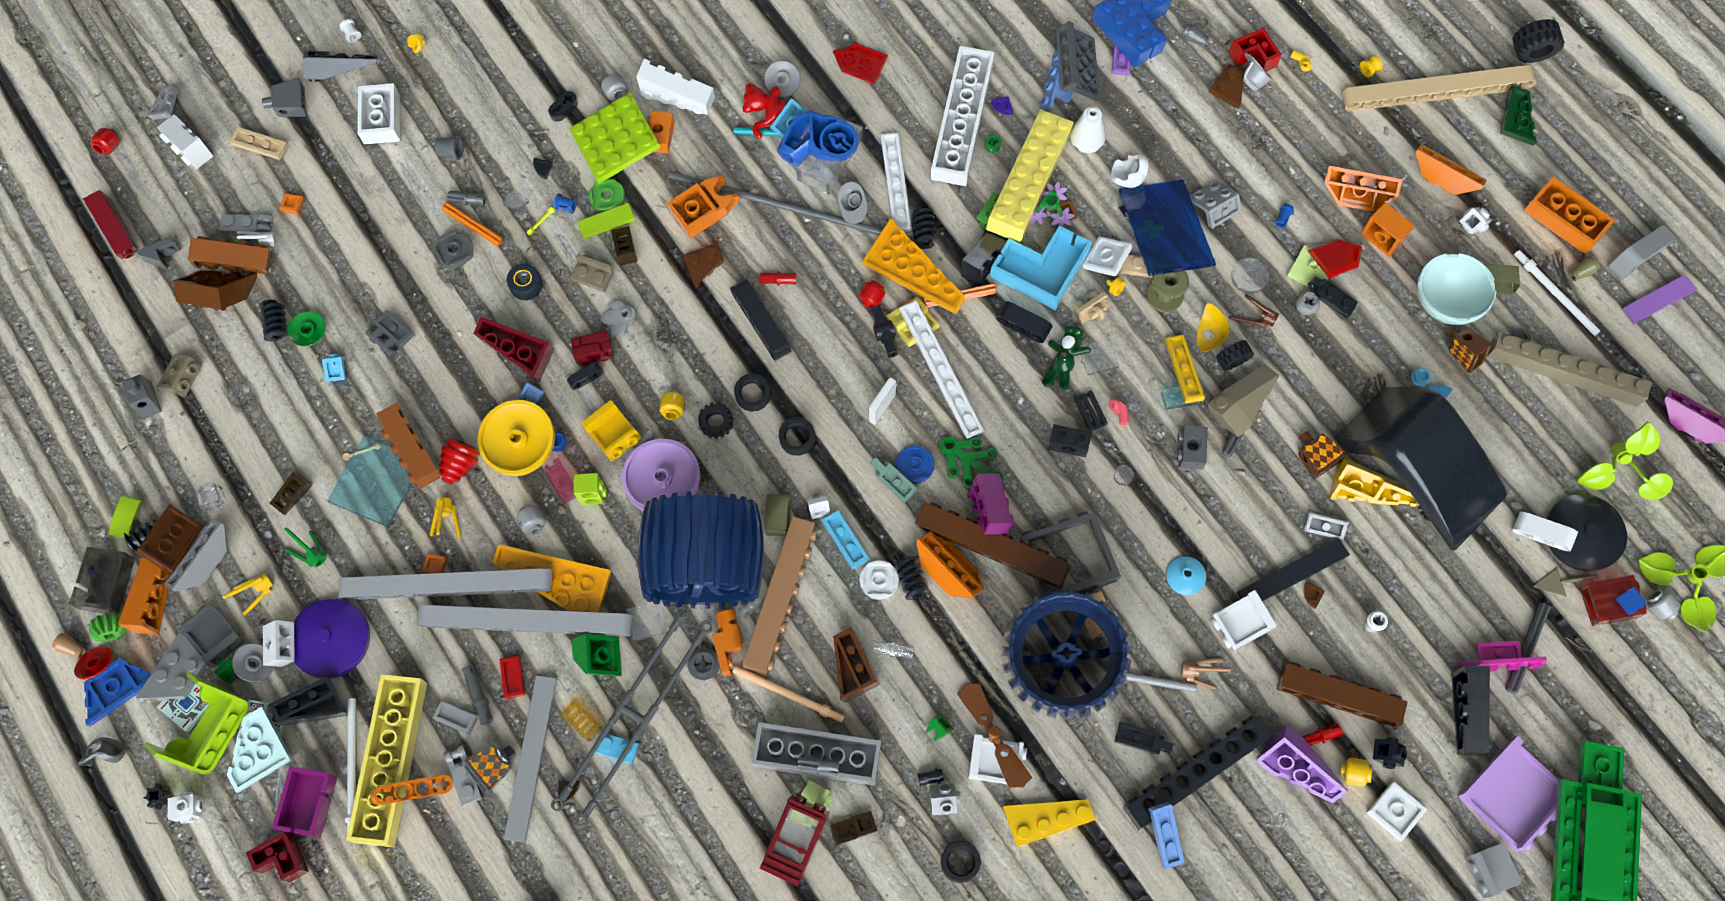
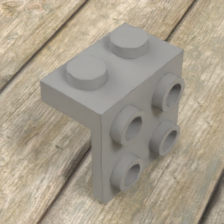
(1493, 870)

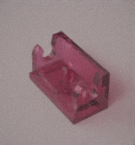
(560, 481)

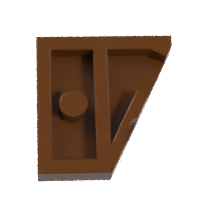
(1229, 86)
(703, 262)

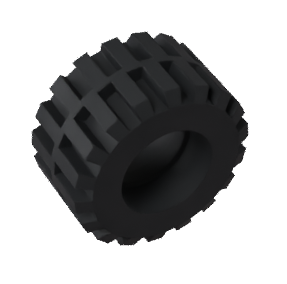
(1538, 41)

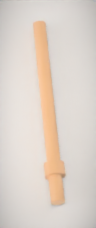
(824, 710)

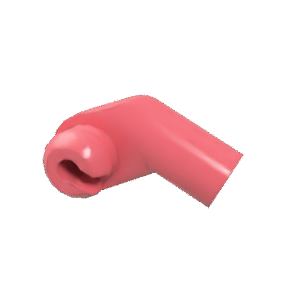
(1121, 410)

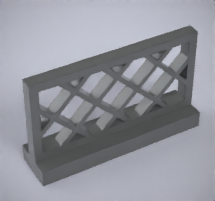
(1070, 63)

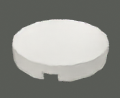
(879, 579)

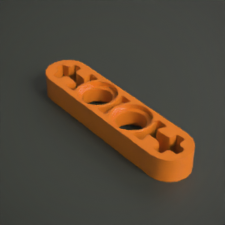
(412, 791)

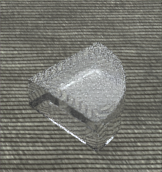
(516, 200)

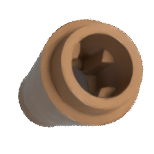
(67, 645)

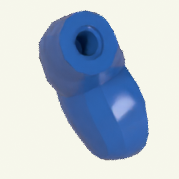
(820, 136)

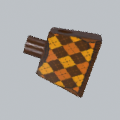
(1468, 348)
(1319, 454)

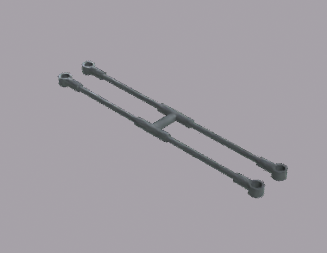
(623, 708)

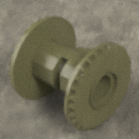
(1167, 290)

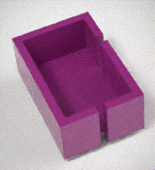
(304, 802)

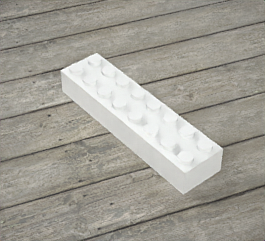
(962, 116)

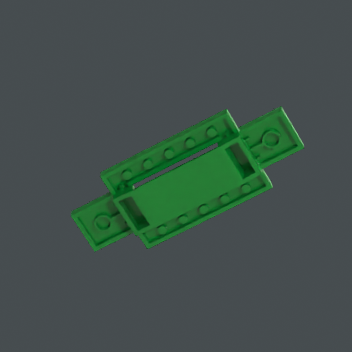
(1609, 834)

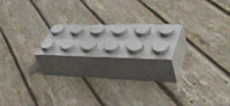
(781, 746)

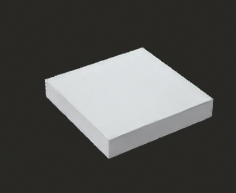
(1107, 256)
(882, 401)
(1396, 811)

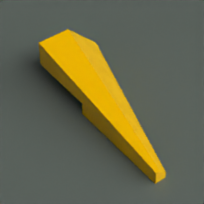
(1361, 483)

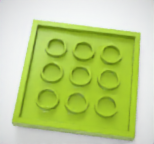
(614, 137)

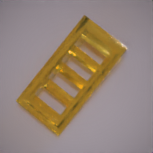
(592, 732)

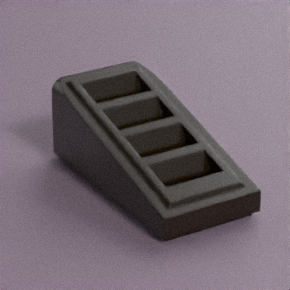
(625, 256)
(295, 497)

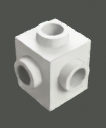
(1469, 220)
(185, 807)

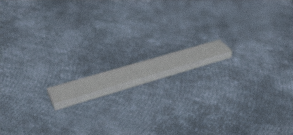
(530, 759)

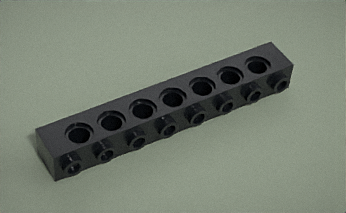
(1260, 734)

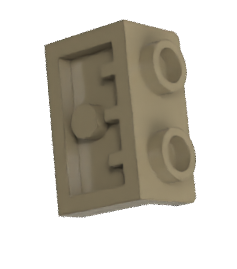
(592, 272)
(180, 374)

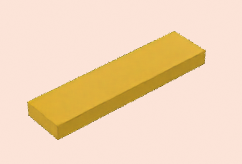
(1184, 369)

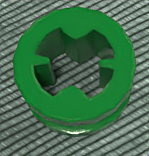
(992, 149)

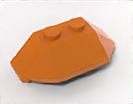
(1447, 173)
(1361, 188)
(949, 566)

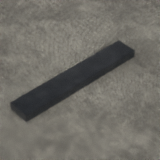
(1297, 571)

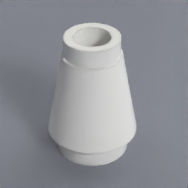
(1376, 621)

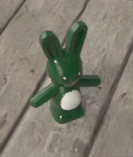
(1064, 360)

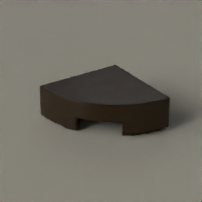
(561, 784)

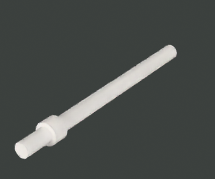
(1530, 266)

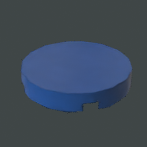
(915, 464)

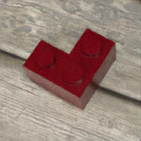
(279, 853)

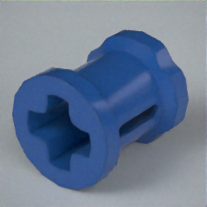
(565, 203)

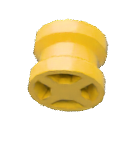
(1371, 65)

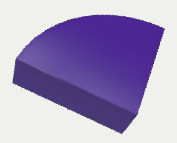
(1002, 105)

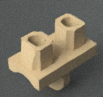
(1093, 309)

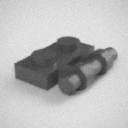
(393, 329)

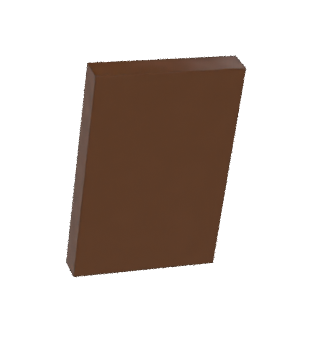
(169, 539)

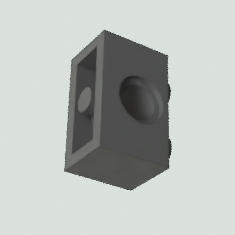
(1198, 437)

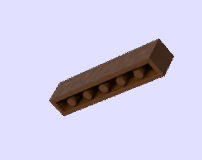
(1342, 695)

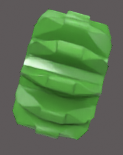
(106, 627)

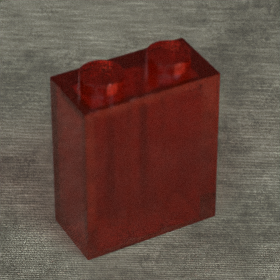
(1601, 600)

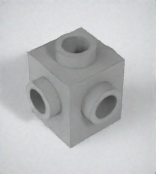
(944, 799)

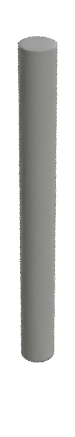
(1161, 682)

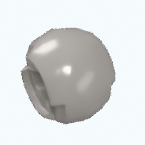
(1308, 297)

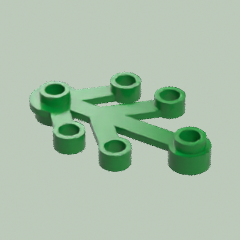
(967, 459)

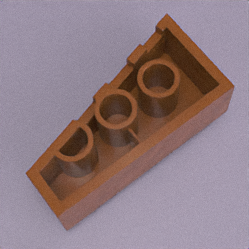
(229, 255)
(408, 446)

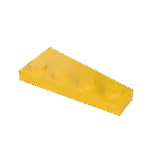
(1042, 820)

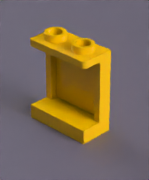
(611, 430)

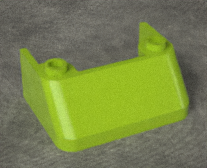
(211, 733)

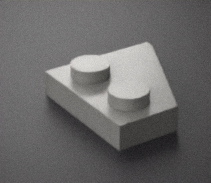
(164, 103)

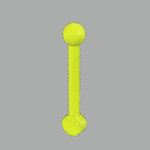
(551, 210)

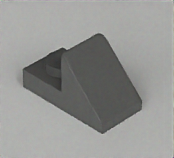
(155, 253)

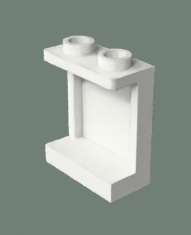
(1243, 621)
(983, 760)

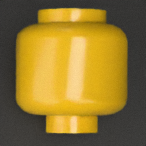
(672, 405)
(1356, 772)

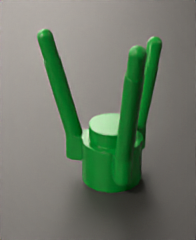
(315, 556)

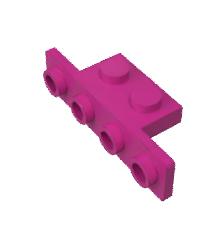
(1503, 655)

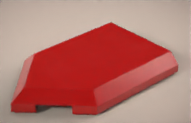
(861, 62)
(1336, 257)

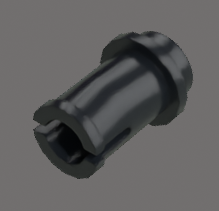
(932, 777)

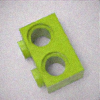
(589, 489)

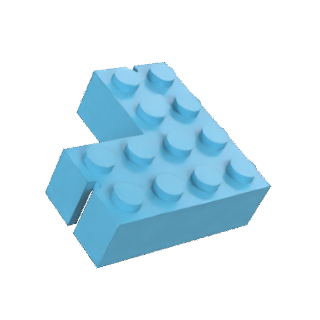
(1043, 275)

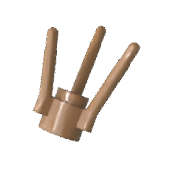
(1191, 669)

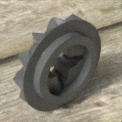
(697, 657)

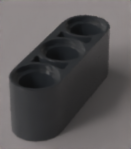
(1024, 322)

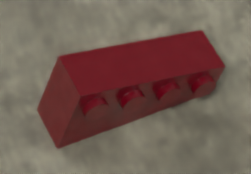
(517, 347)

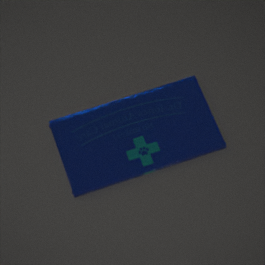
(1166, 228)

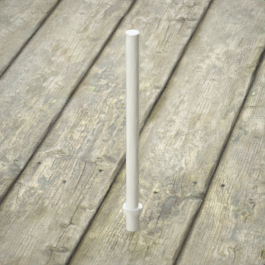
(351, 757)

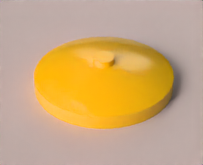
(516, 437)

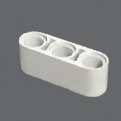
(1545, 531)

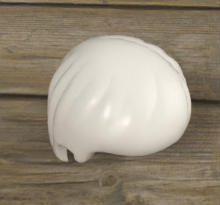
(1130, 172)

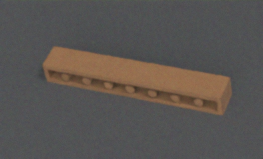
(779, 596)

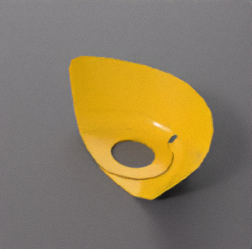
(1215, 321)

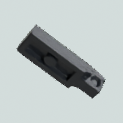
(1333, 296)
(1141, 739)

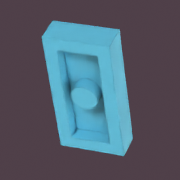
(614, 747)

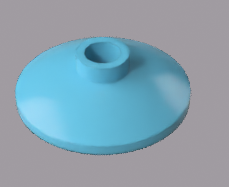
(1181, 583)

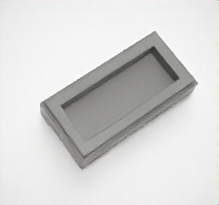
(455, 717)

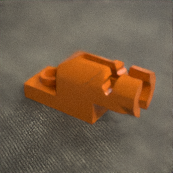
(727, 640)

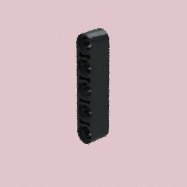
(760, 320)

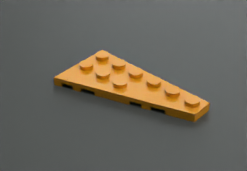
(907, 265)
(574, 584)

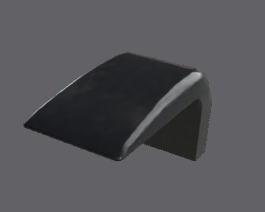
(1432, 456)

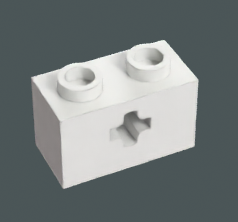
(278, 643)

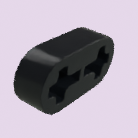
(564, 107)
(584, 376)

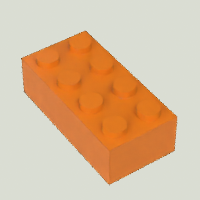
(1569, 215)

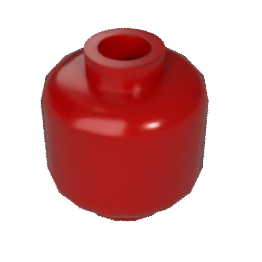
(105, 141)
(871, 294)

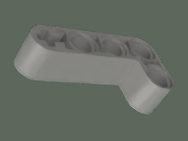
(1641, 252)

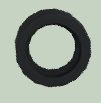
(748, 379)
(797, 422)
(975, 856)

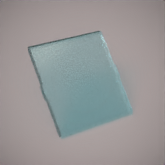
(372, 483)

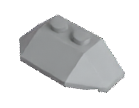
(200, 558)

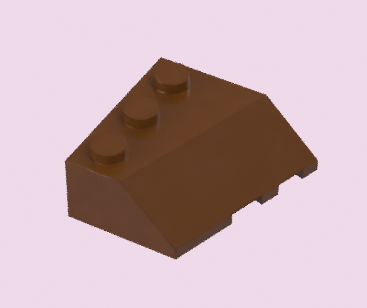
(213, 289)

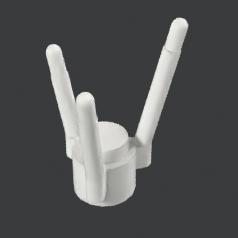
(264, 238)

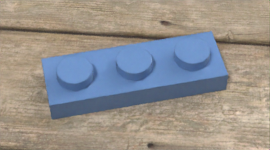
(1166, 835)

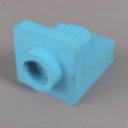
(334, 367)

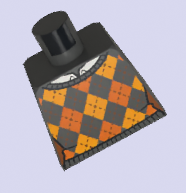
(489, 767)

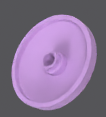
(658, 470)

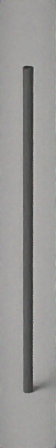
(783, 205)

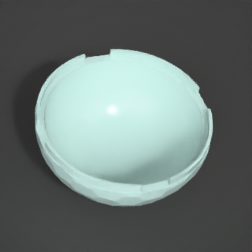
(1456, 289)

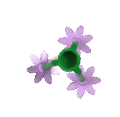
(1051, 202)

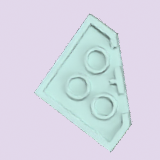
(257, 751)

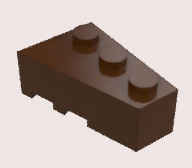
(853, 666)

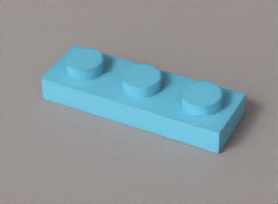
(845, 540)

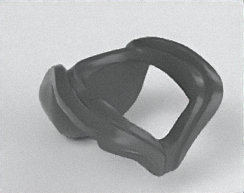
(110, 751)

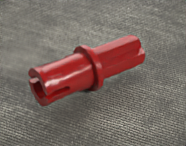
(777, 278)
(1323, 735)

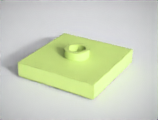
(1306, 268)

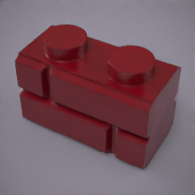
(592, 348)

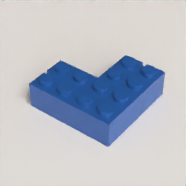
(1130, 27)

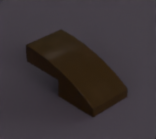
(853, 828)

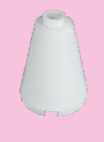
(1089, 131)

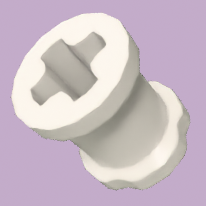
(350, 31)

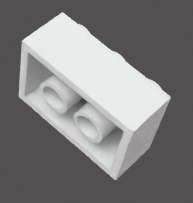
(378, 113)

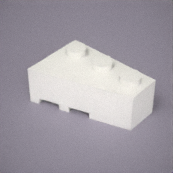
(184, 142)

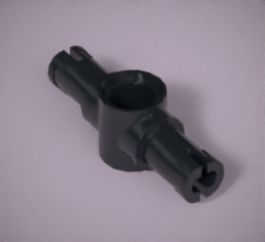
(884, 331)

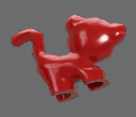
(756, 100)

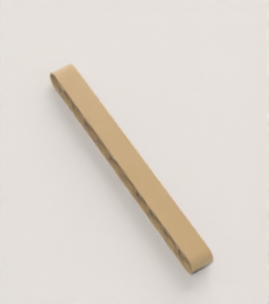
(1438, 88)

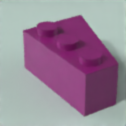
(991, 504)

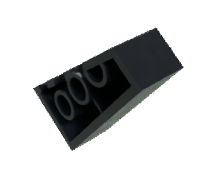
(1472, 709)

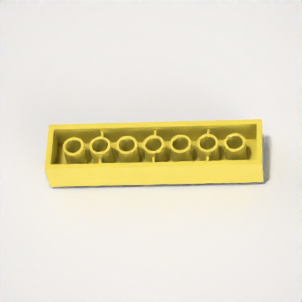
(1029, 176)
(387, 759)

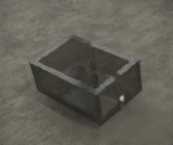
(104, 579)

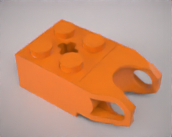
(701, 206)

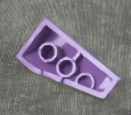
(1295, 760)

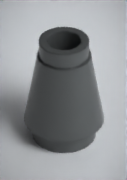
(1195, 35)

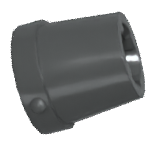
(450, 147)

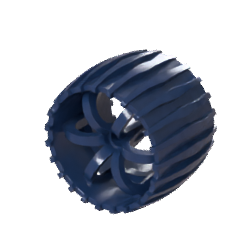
(700, 550)
(1117, 651)

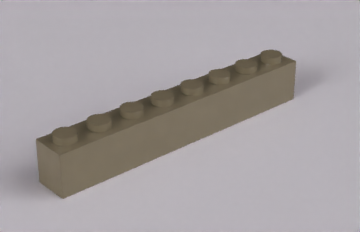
(1569, 369)

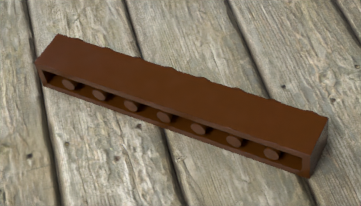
(993, 546)

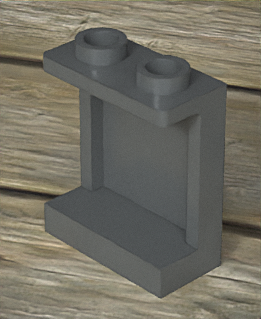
(211, 634)

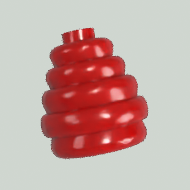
(457, 460)

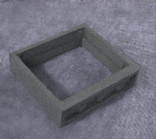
(1067, 523)

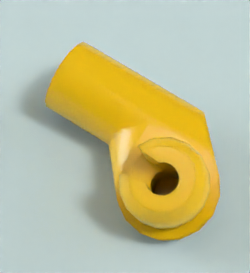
(1303, 60)

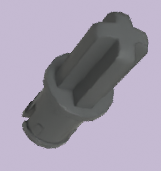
(466, 197)
(818, 765)

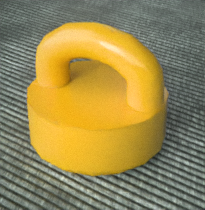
(416, 42)
(1116, 285)

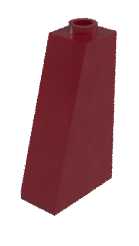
(111, 224)

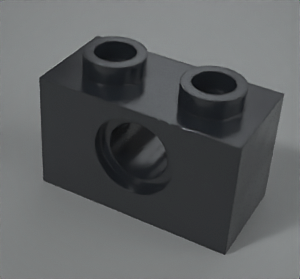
(1069, 440)

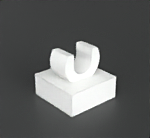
(818, 507)

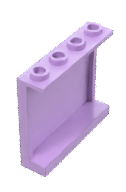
(1514, 795)

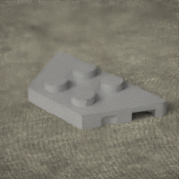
(169, 676)

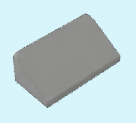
(1325, 524)

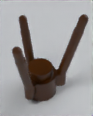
(1268, 316)

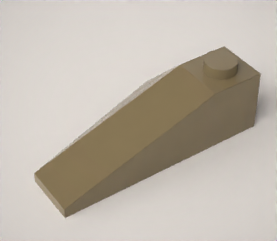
(1240, 402)

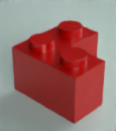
(1259, 46)

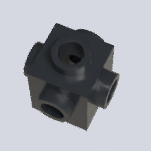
(1389, 753)

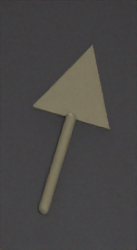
(1554, 584)

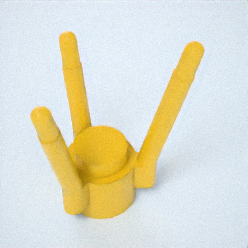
(443, 509)
(260, 583)

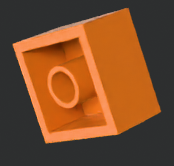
(1387, 229)

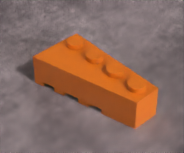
(145, 600)

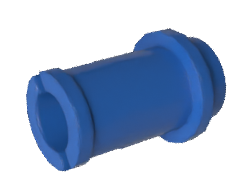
(1284, 215)

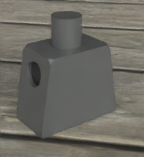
(287, 99)
(140, 390)

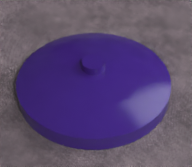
(330, 638)

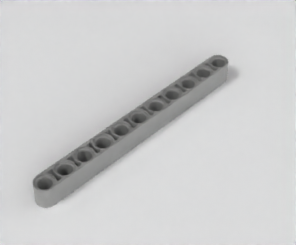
(445, 584)
(524, 620)

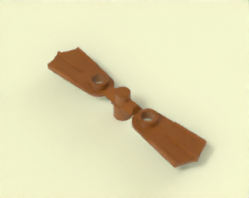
(1011, 766)

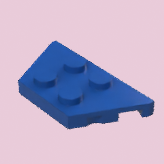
(112, 689)

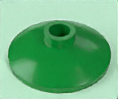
(301, 324)

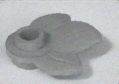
(616, 317)

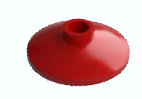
(93, 663)

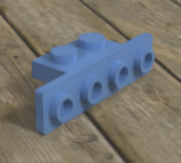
(1053, 86)

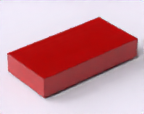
(512, 677)

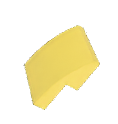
(901, 326)

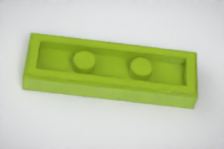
(606, 221)

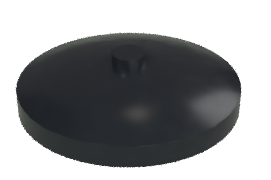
(1599, 528)

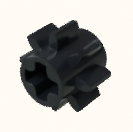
(154, 800)

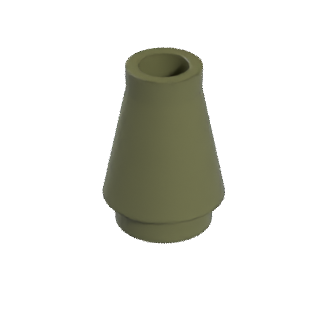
(1585, 268)

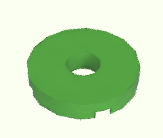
(608, 186)

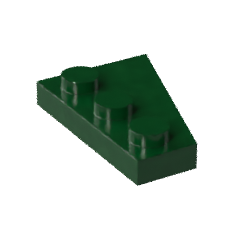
(1517, 116)

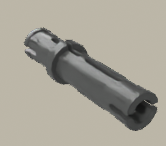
(480, 704)

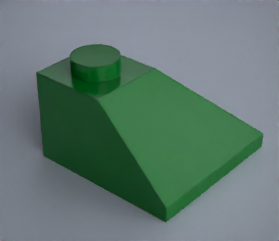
(597, 654)

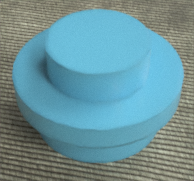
(1421, 377)

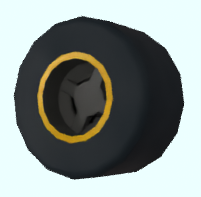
(522, 275)

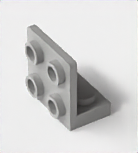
(1218, 202)

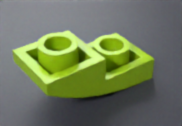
(124, 516)

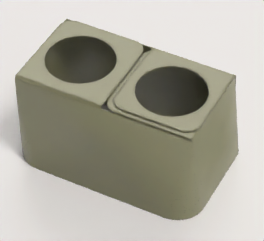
(1504, 277)
(777, 514)

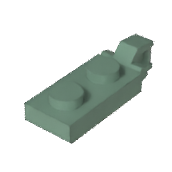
(894, 479)

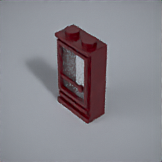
(795, 839)

